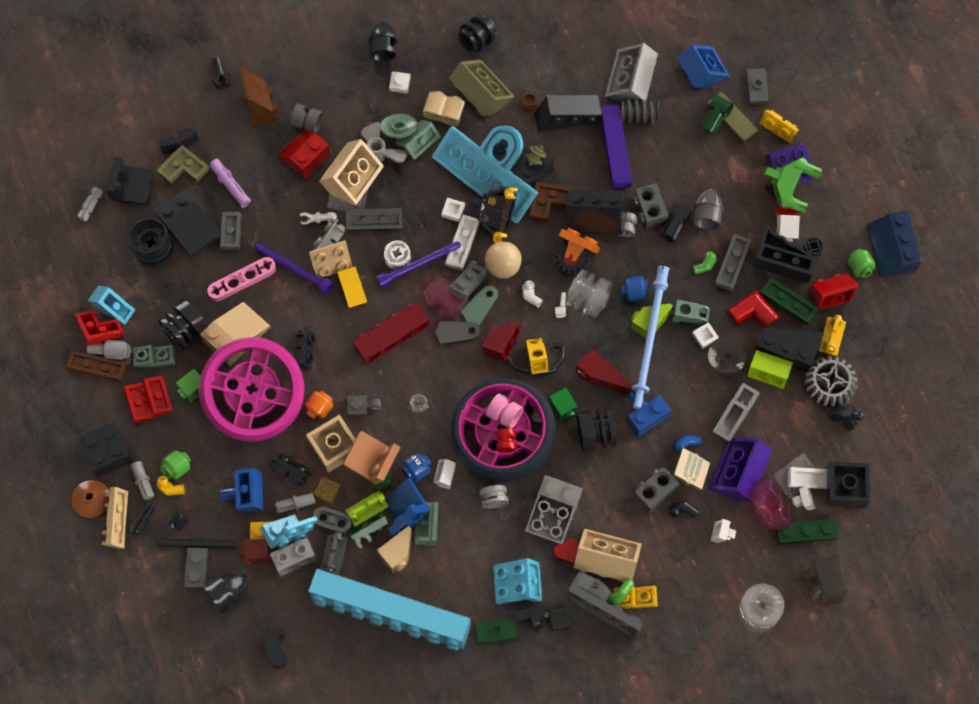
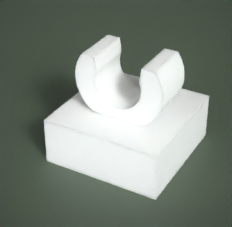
(805, 499)
(722, 531)

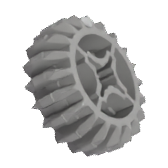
(823, 380)

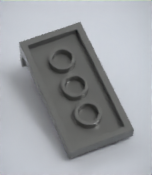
(594, 601)

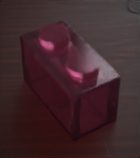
(438, 295)

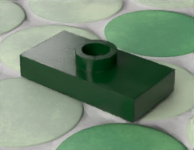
(496, 631)

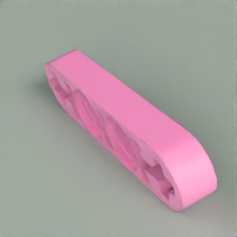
(240, 277)

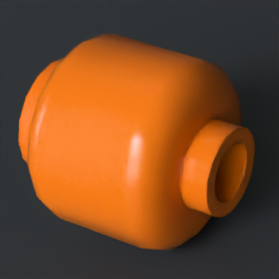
(318, 405)

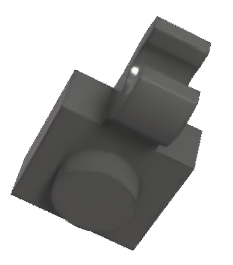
(360, 405)

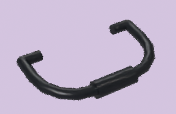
(527, 370)

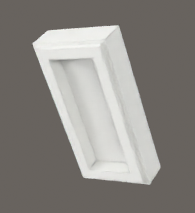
(807, 478)

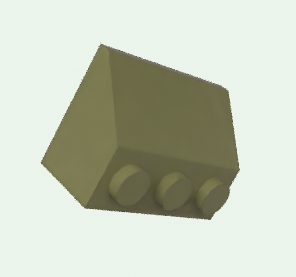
(481, 87)

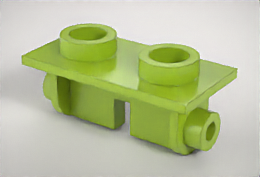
(367, 508)

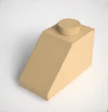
(396, 551)

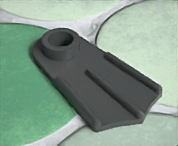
(456, 331)

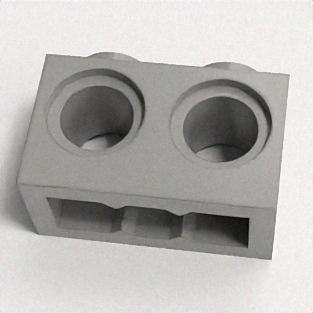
(293, 557)

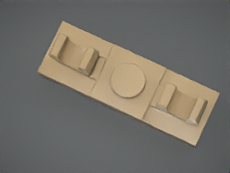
(116, 518)

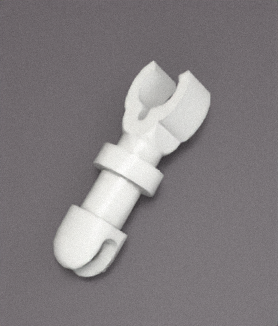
(330, 216)

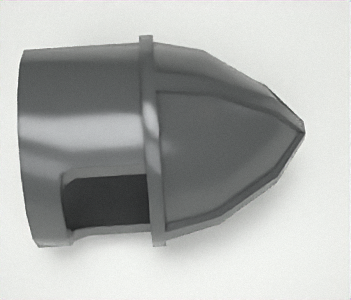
(708, 208)

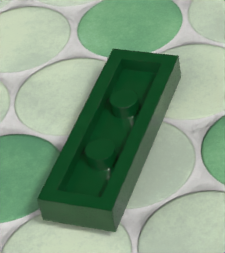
(789, 301)
(808, 532)

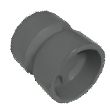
(306, 118)

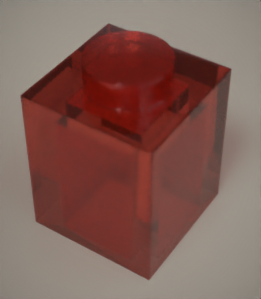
(255, 551)

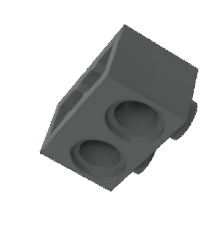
(654, 205)
(659, 492)

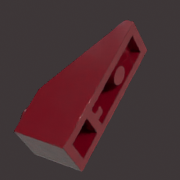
(601, 373)

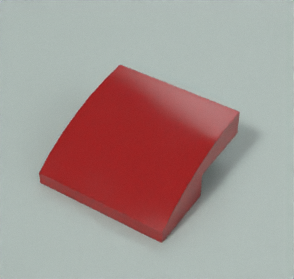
(148, 399)

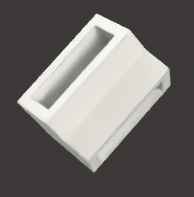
(444, 473)

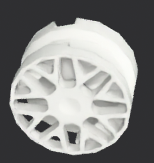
(397, 254)

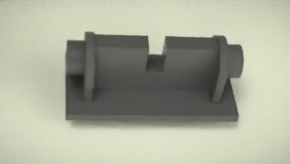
(334, 553)

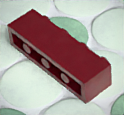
(391, 333)

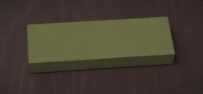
(738, 123)

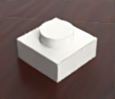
(399, 82)
(453, 209)
(705, 335)

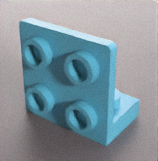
(286, 530)
(517, 581)

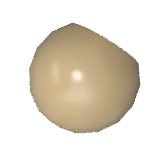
(503, 260)

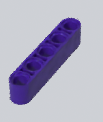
(615, 146)

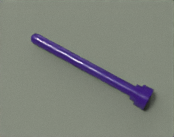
(385, 279)
(323, 285)

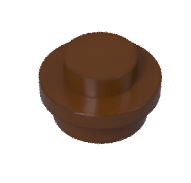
(529, 101)

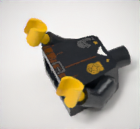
(496, 210)

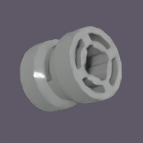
(631, 220)

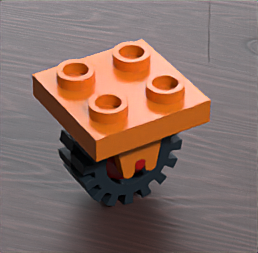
(574, 253)

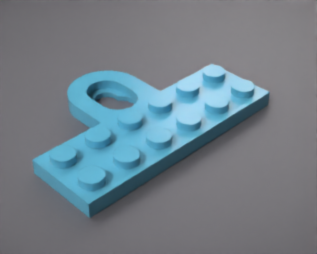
(481, 170)

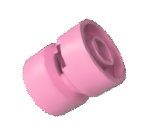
(501, 410)

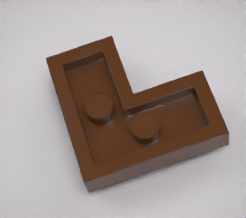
(548, 195)

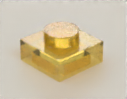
(327, 490)

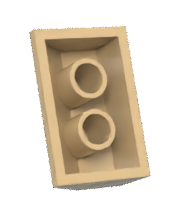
(352, 172)
(607, 555)

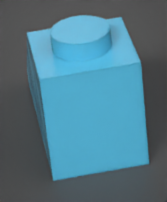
(111, 304)

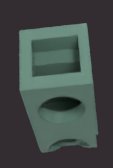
(690, 313)

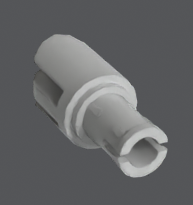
(111, 349)

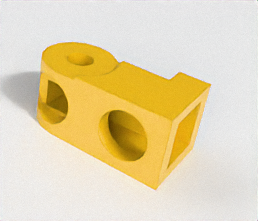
(537, 356)

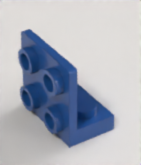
(406, 506)

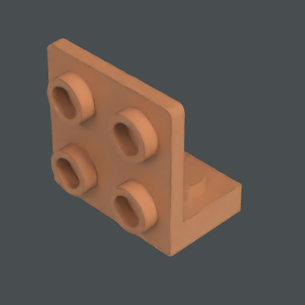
(371, 457)

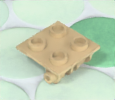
(330, 259)

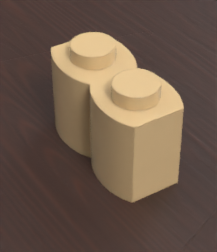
(444, 108)

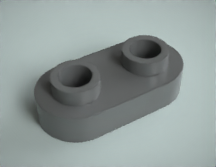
(333, 519)

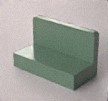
(420, 140)

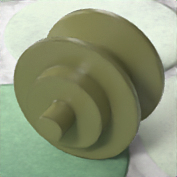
(535, 156)

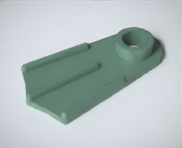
(480, 305)

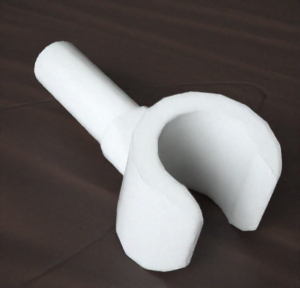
(560, 312)

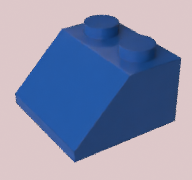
(702, 66)

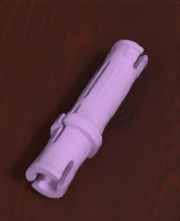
(224, 176)

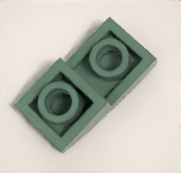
(153, 356)

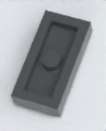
(230, 231)
(196, 568)

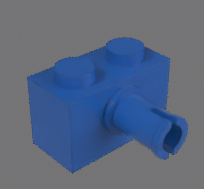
(649, 415)
(247, 490)

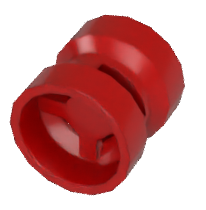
(506, 440)

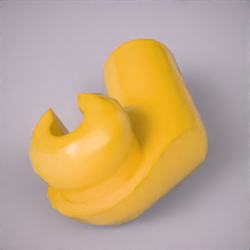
(168, 489)

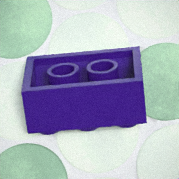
(740, 467)

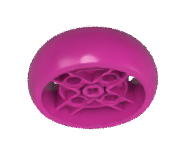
(268, 379)

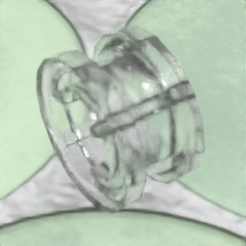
(417, 397)

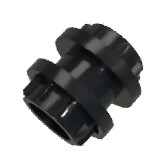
(477, 33)

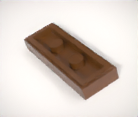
(96, 366)

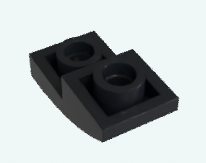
(185, 137)

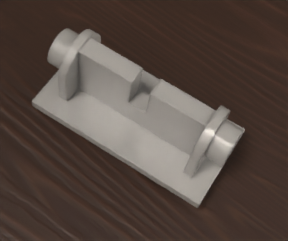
(333, 232)

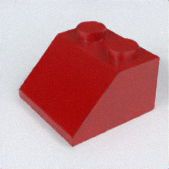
(305, 153)
(833, 291)

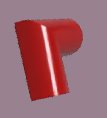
(754, 306)
(98, 332)

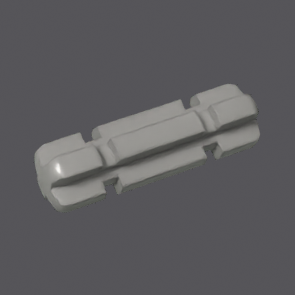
(89, 204)

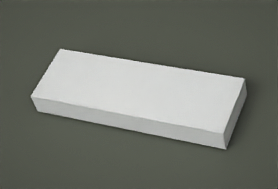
(465, 235)

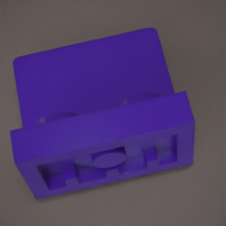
(787, 156)

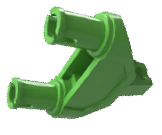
(786, 179)

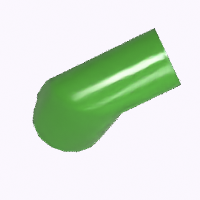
(707, 265)
(617, 598)

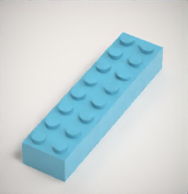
(389, 609)

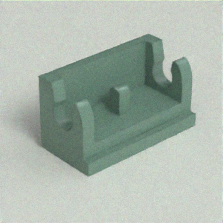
(427, 526)

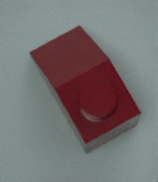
(501, 340)

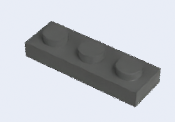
(374, 218)
(733, 262)

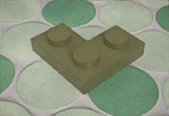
(182, 161)

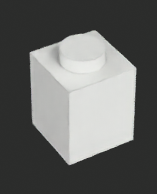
(788, 226)

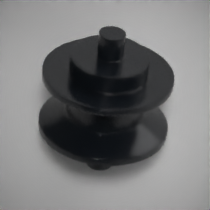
(178, 519)

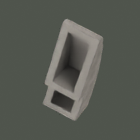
(736, 412)

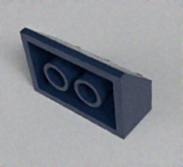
(894, 244)

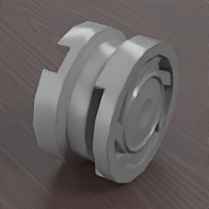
(494, 497)

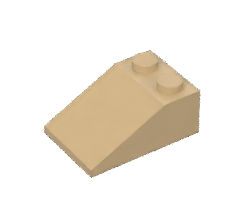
(234, 324)

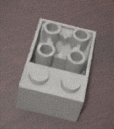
(554, 509)

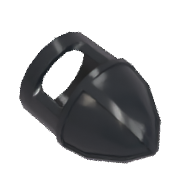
(382, 43)
(226, 589)

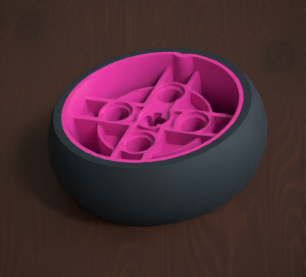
(485, 435)

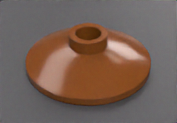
(90, 508)

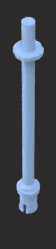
(659, 285)

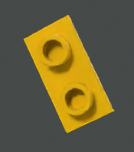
(781, 128)
(832, 335)

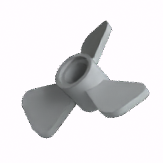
(371, 135)

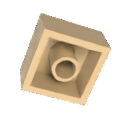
(331, 442)

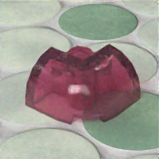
(770, 504)

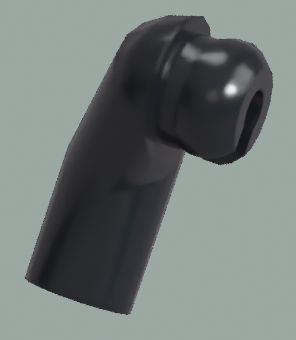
(681, 507)

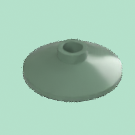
(398, 126)

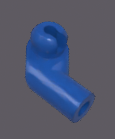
(686, 440)

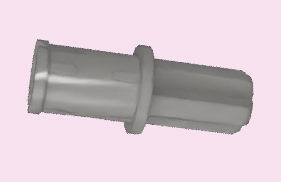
(142, 480)
(295, 503)

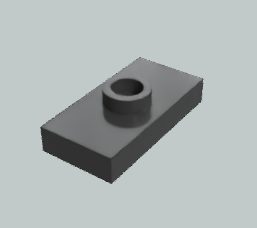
(757, 86)

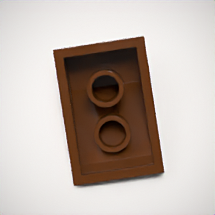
(258, 97)

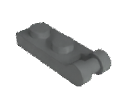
(468, 280)

